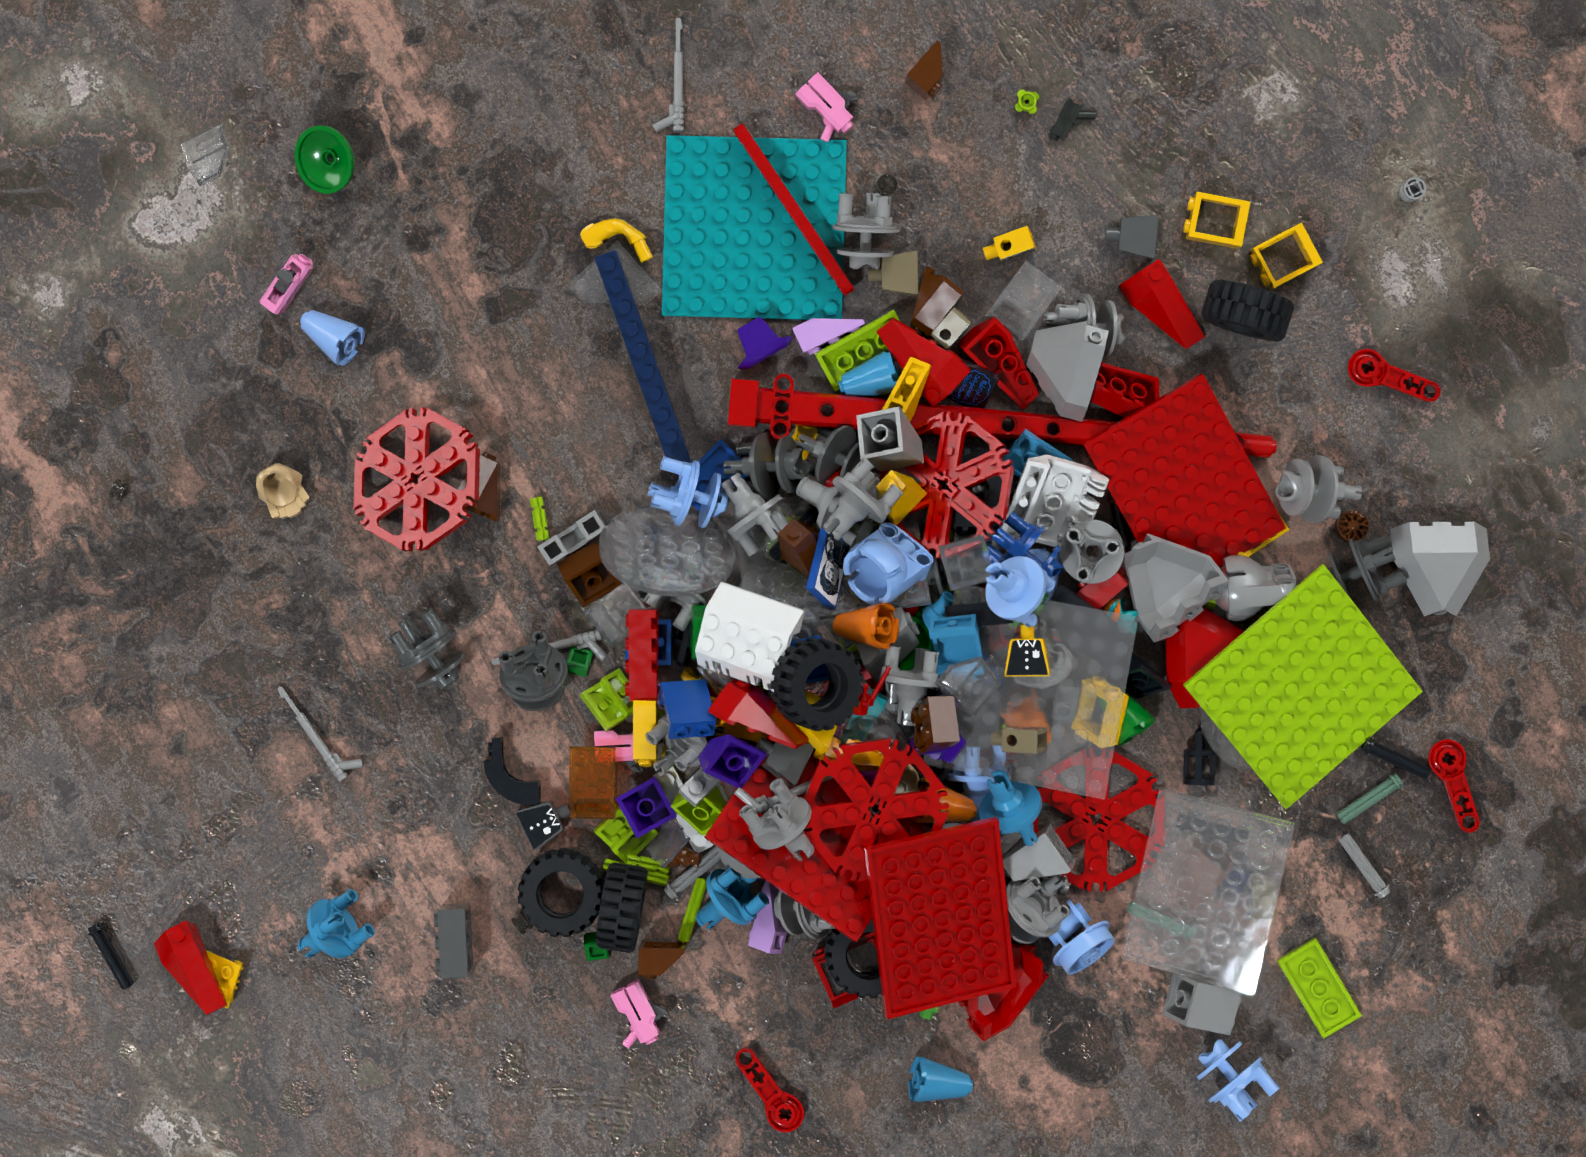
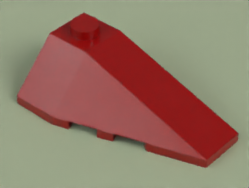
(1159, 300)
(995, 350)
(946, 366)
(753, 708)
(187, 961)

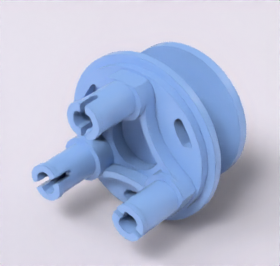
(679, 498)
(1234, 1092)

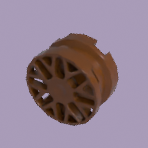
(1351, 525)

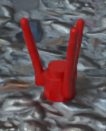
(865, 700)

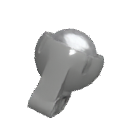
(1253, 586)

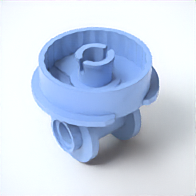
(1085, 947)

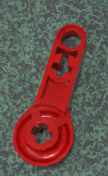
(1387, 375)
(1454, 779)
(772, 1095)

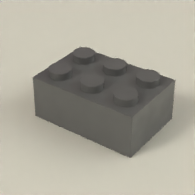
(454, 940)

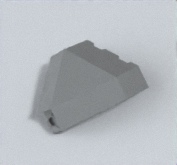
(1067, 365)
(1440, 562)
(1170, 584)

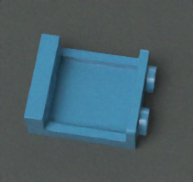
(955, 639)

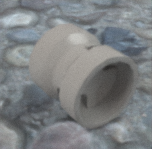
(1408, 191)

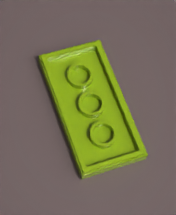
(1319, 988)

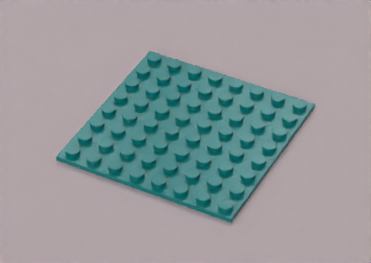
(732, 240)

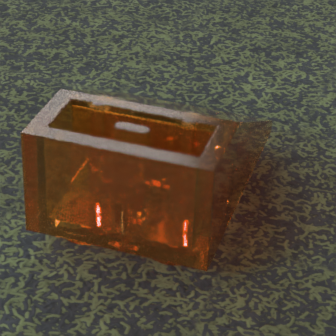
(593, 783)

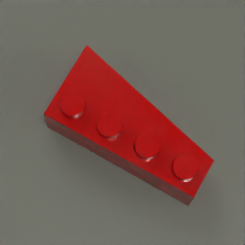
(643, 654)

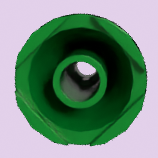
(1135, 721)

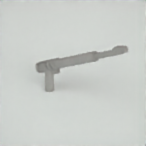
(676, 110)
(581, 641)
(333, 760)
(763, 804)

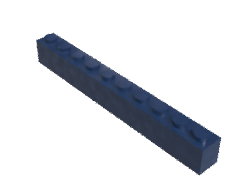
(642, 356)

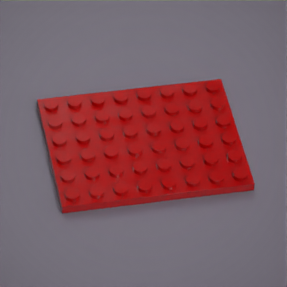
(1185, 475)
(812, 881)
(940, 917)

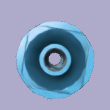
(872, 377)
(936, 1081)

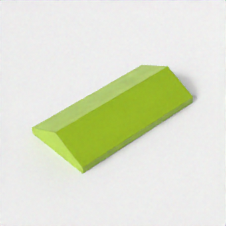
(853, 350)

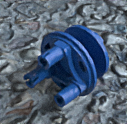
(1020, 547)

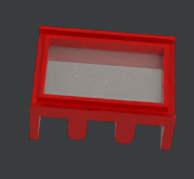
(861, 956)

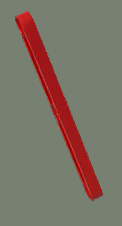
(793, 209)

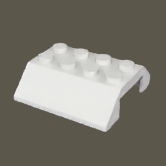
(1055, 496)
(746, 634)

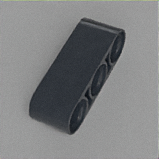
(984, 614)

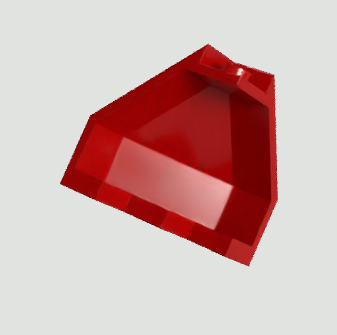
(1193, 648)
(999, 1010)

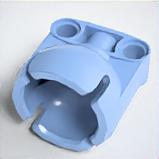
(886, 564)

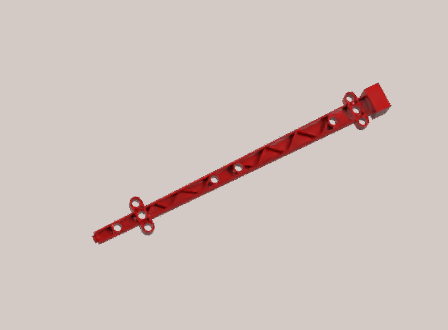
(757, 405)

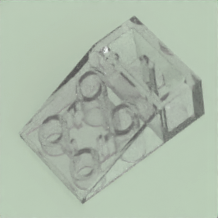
(1024, 300)

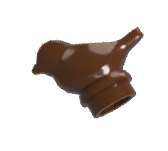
(686, 857)

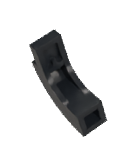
(513, 789)

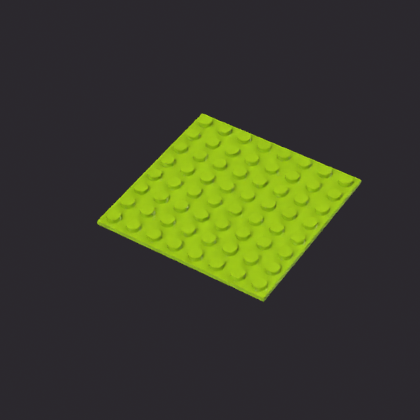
(1303, 687)

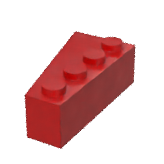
(1123, 390)
(1101, 593)

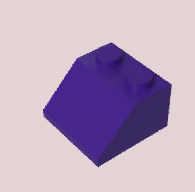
(730, 759)
(645, 807)

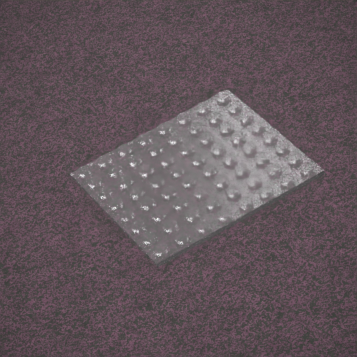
(1076, 703)

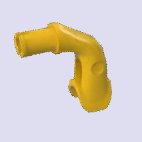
(595, 234)

